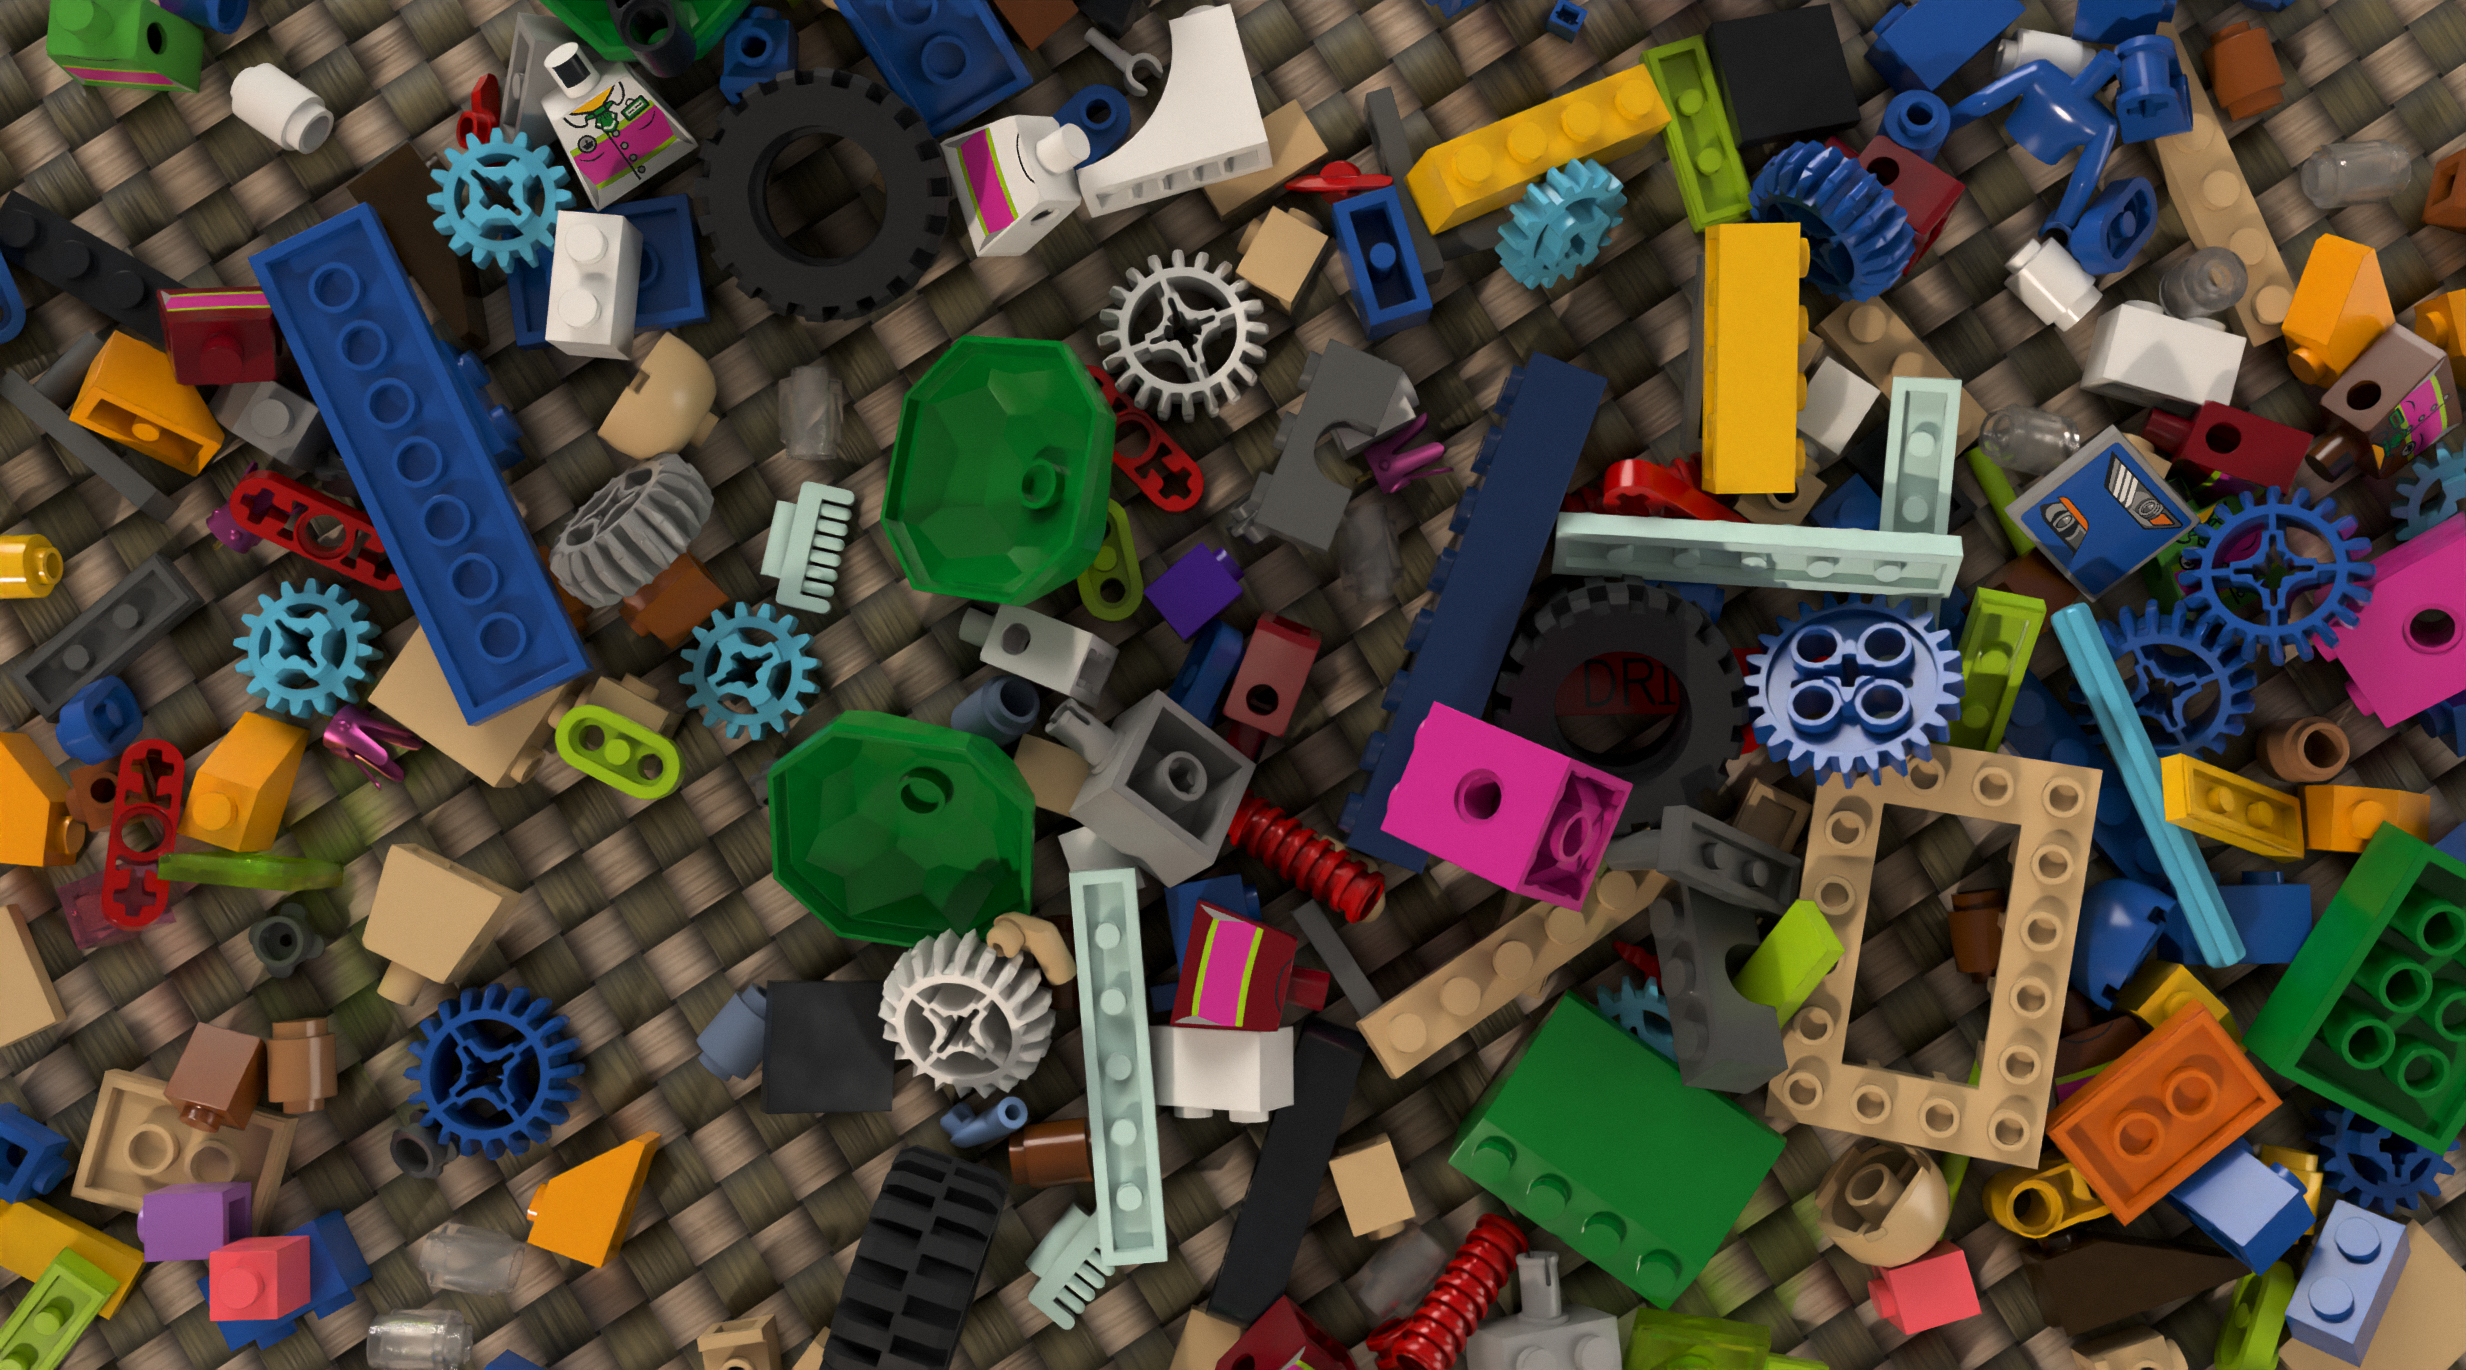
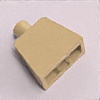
(431, 920)

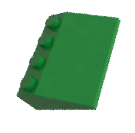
(2381, 994)
(1615, 1151)

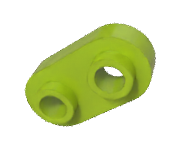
(1114, 562)
(623, 753)
(2255, 1320)

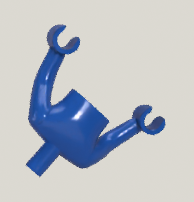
(2052, 121)

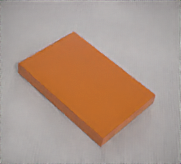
(2160, 1111)

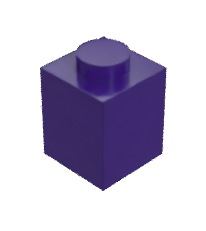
(1196, 590)

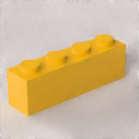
(1501, 159)
(1753, 357)

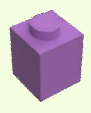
(194, 1219)

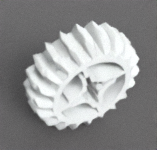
(1163, 285)
(984, 1046)

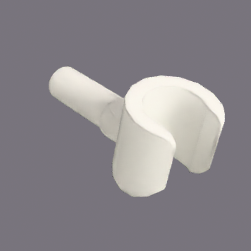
(1125, 61)

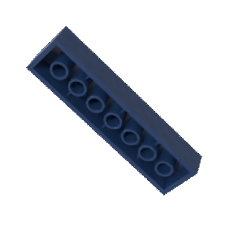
(1479, 581)

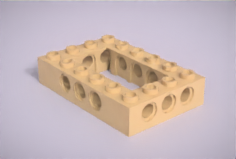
(2017, 1060)

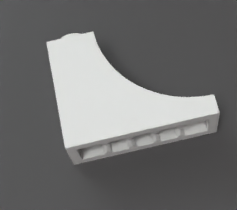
(1201, 128)

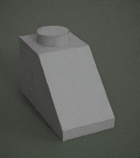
(530, 80)
(274, 420)

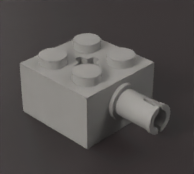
(1155, 784)
(1545, 1332)

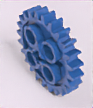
(1854, 688)

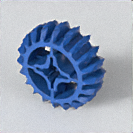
(1845, 214)
(2310, 574)
(2187, 674)
(513, 1090)

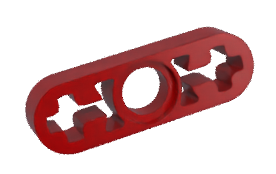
(1175, 463)
(1646, 490)
(335, 557)
(131, 785)

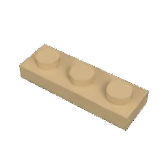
(1881, 346)

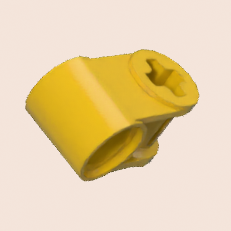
(2056, 1193)

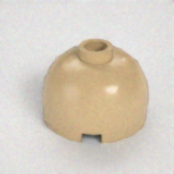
(664, 403)
(1884, 1203)

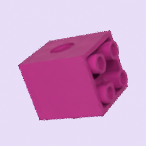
(2393, 657)
(1505, 808)

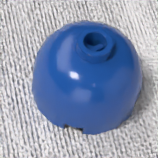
(2115, 936)

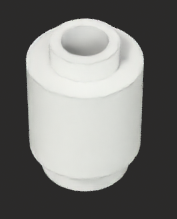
(2033, 45)
(281, 108)
(2051, 283)

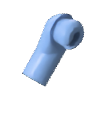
(989, 1125)

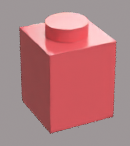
(259, 1278)
(1926, 1290)

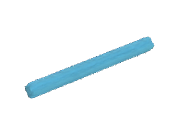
(2143, 780)

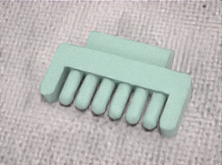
(792, 544)
(1057, 1260)

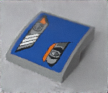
(2102, 514)

